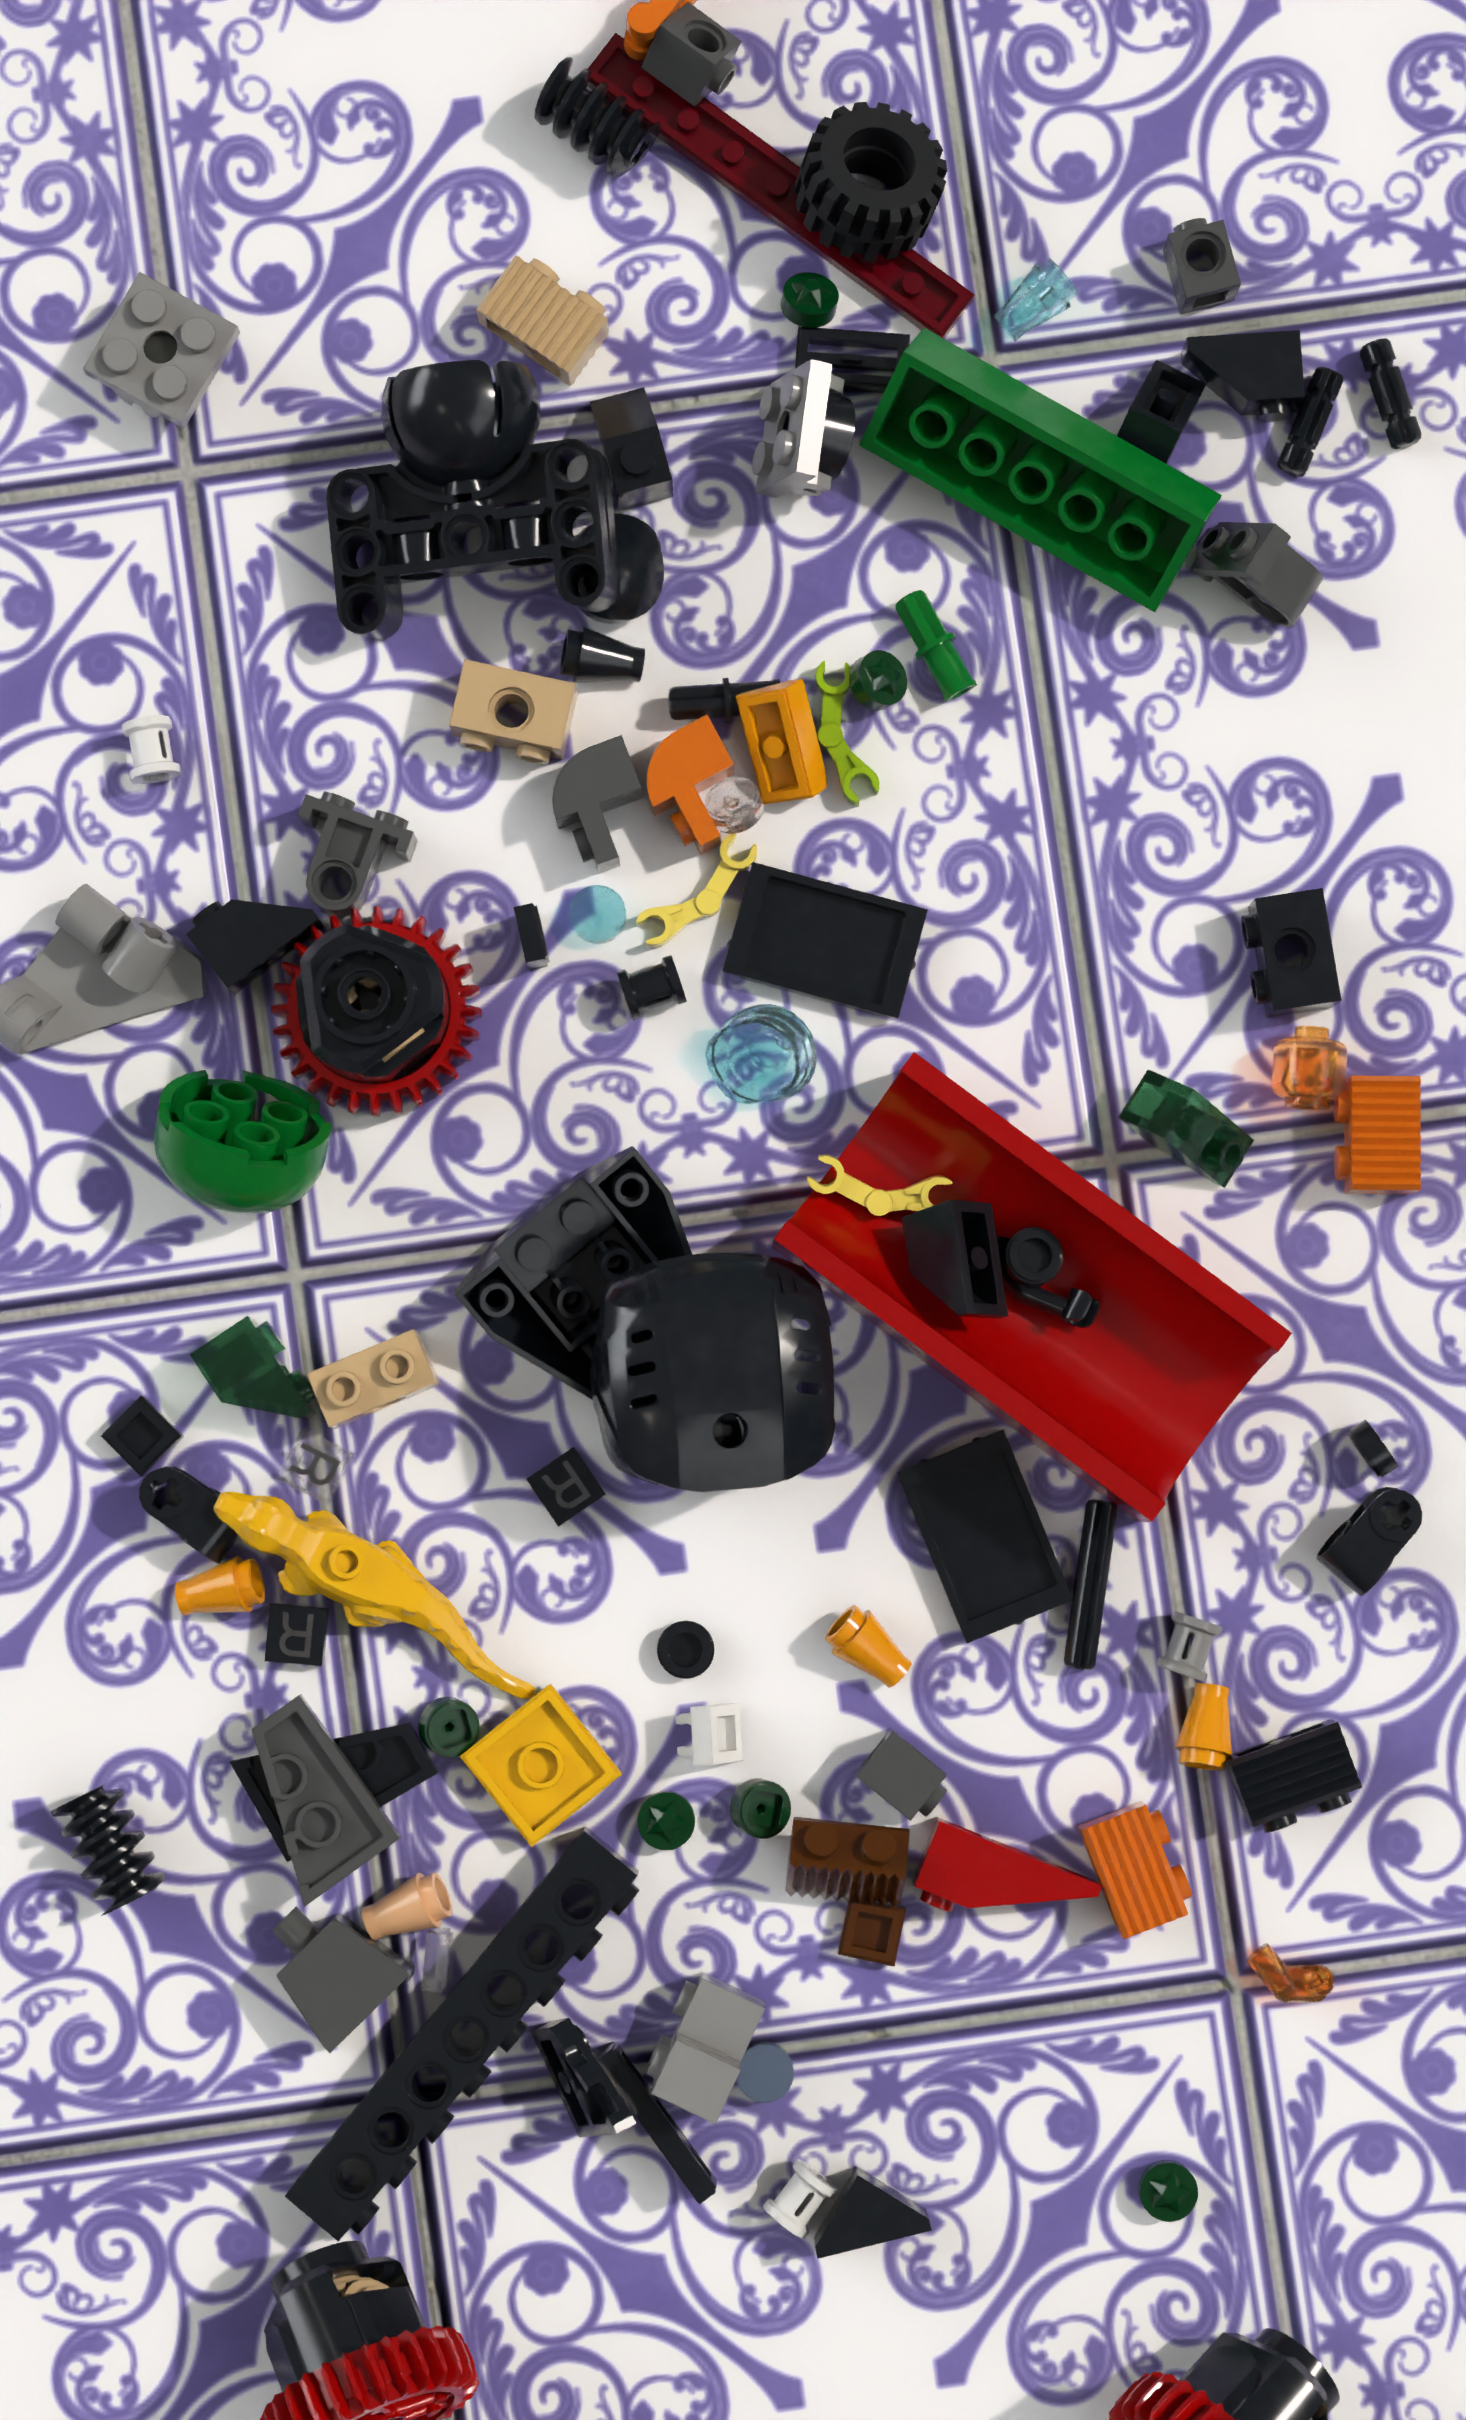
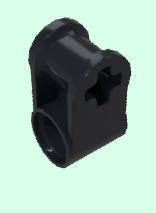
(193, 1517)
(1363, 1547)

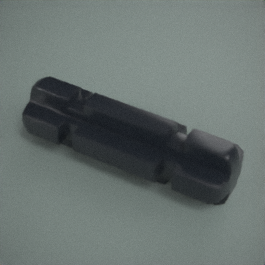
(1390, 393)
(1310, 421)

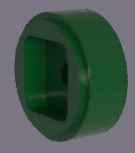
(809, 300)
(878, 680)
(448, 1726)
(760, 1808)
(666, 1820)
(1168, 2190)

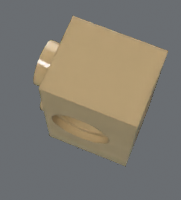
(488, 688)
(373, 1379)

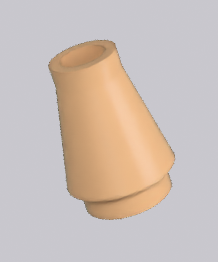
(410, 1907)

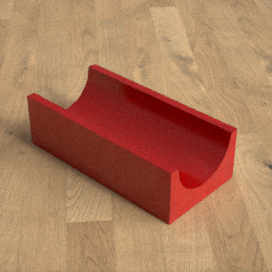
(1103, 1400)

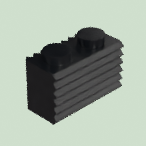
(1293, 1775)

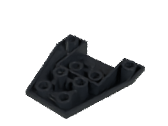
(548, 1272)

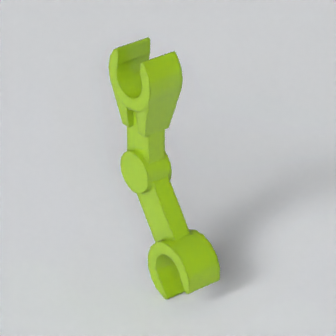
(831, 737)

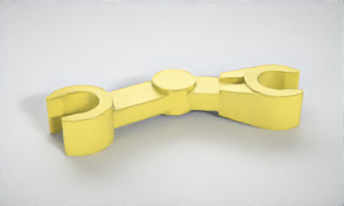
(705, 904)
(878, 1200)

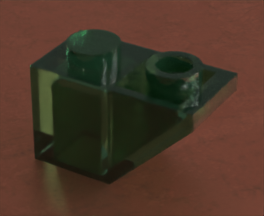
(1186, 1127)
(249, 1373)

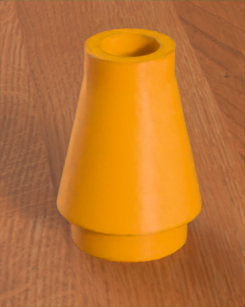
(222, 1589)
(866, 1645)
(1206, 1729)

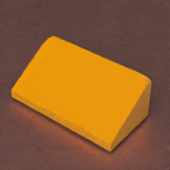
(782, 742)

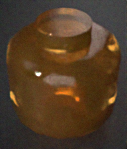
(1309, 1069)

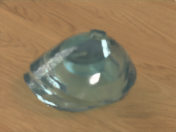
(762, 1055)

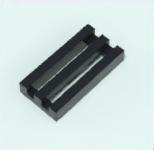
(853, 338)

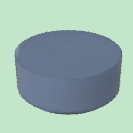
(765, 2072)

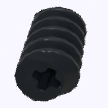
(592, 121)
(109, 1847)

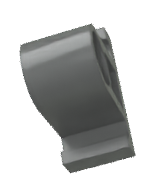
(1258, 569)
(352, 847)

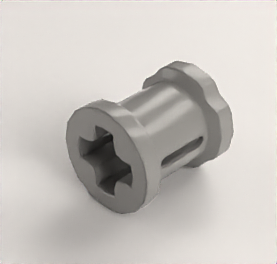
(1203, 1637)

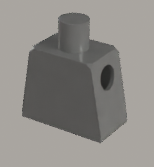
(336, 1974)

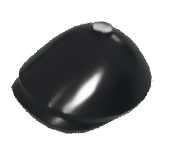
(639, 569)

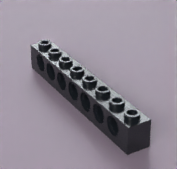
(321, 2187)

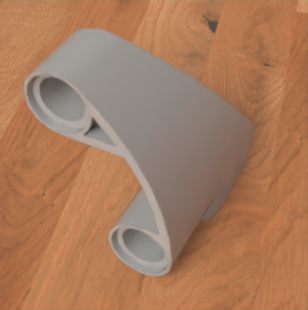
(95, 975)

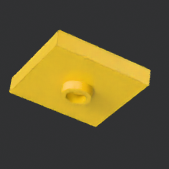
(541, 1765)

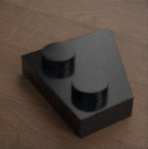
(581, 2081)

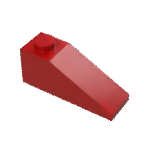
(985, 1873)

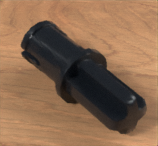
(710, 699)

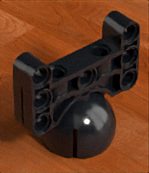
(461, 461)

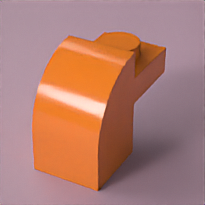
(682, 768)

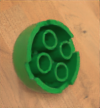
(226, 1158)

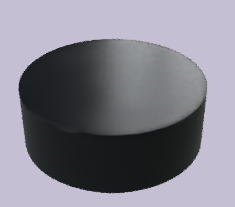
(1032, 1257)
(1372, 1449)
(685, 1649)

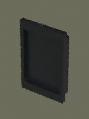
(824, 941)
(984, 1536)

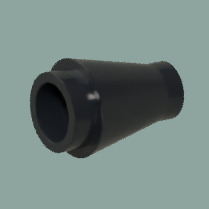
(598, 657)

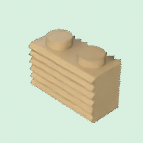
(544, 319)

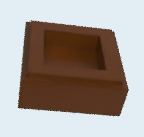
(871, 1932)

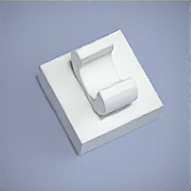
(714, 1734)

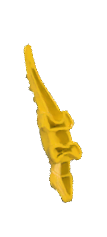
(368, 1579)

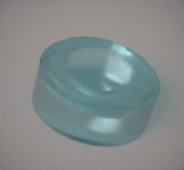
(597, 914)

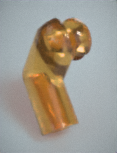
(1291, 1982)

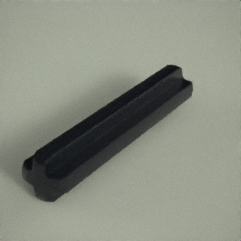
(1090, 1584)

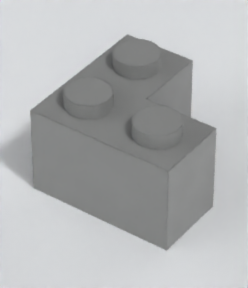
(707, 2047)

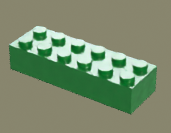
(1039, 469)

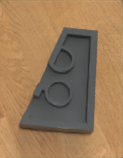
(320, 1799)

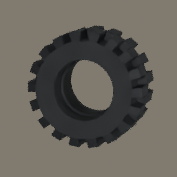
(882, 147)

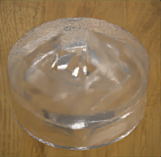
(734, 805)

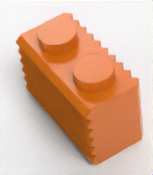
(1379, 1135)
(1134, 1869)

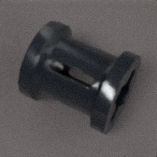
(651, 987)

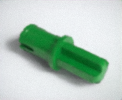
(934, 645)

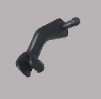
(1075, 1309)

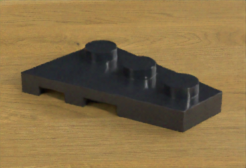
(385, 1759)

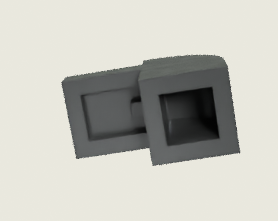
(589, 786)

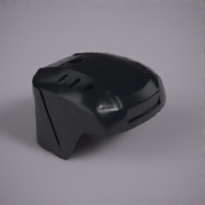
(717, 1355)

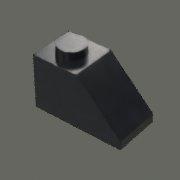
(1250, 371)
(1161, 411)
(632, 448)
(249, 937)
(957, 1256)

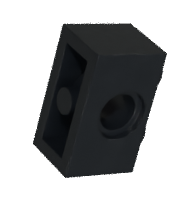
(1298, 919)

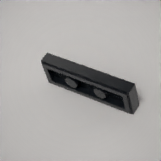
(657, 2122)

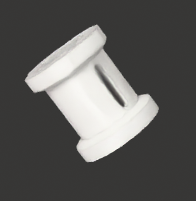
(151, 749)
(800, 2199)

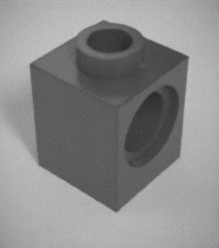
(692, 54)
(1194, 288)
(903, 1776)

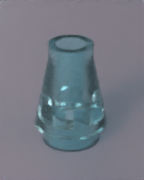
(1036, 300)

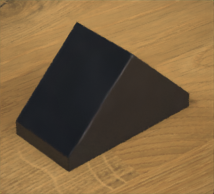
(868, 2215)

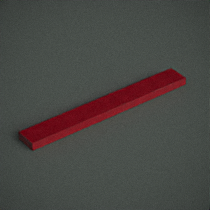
(767, 183)

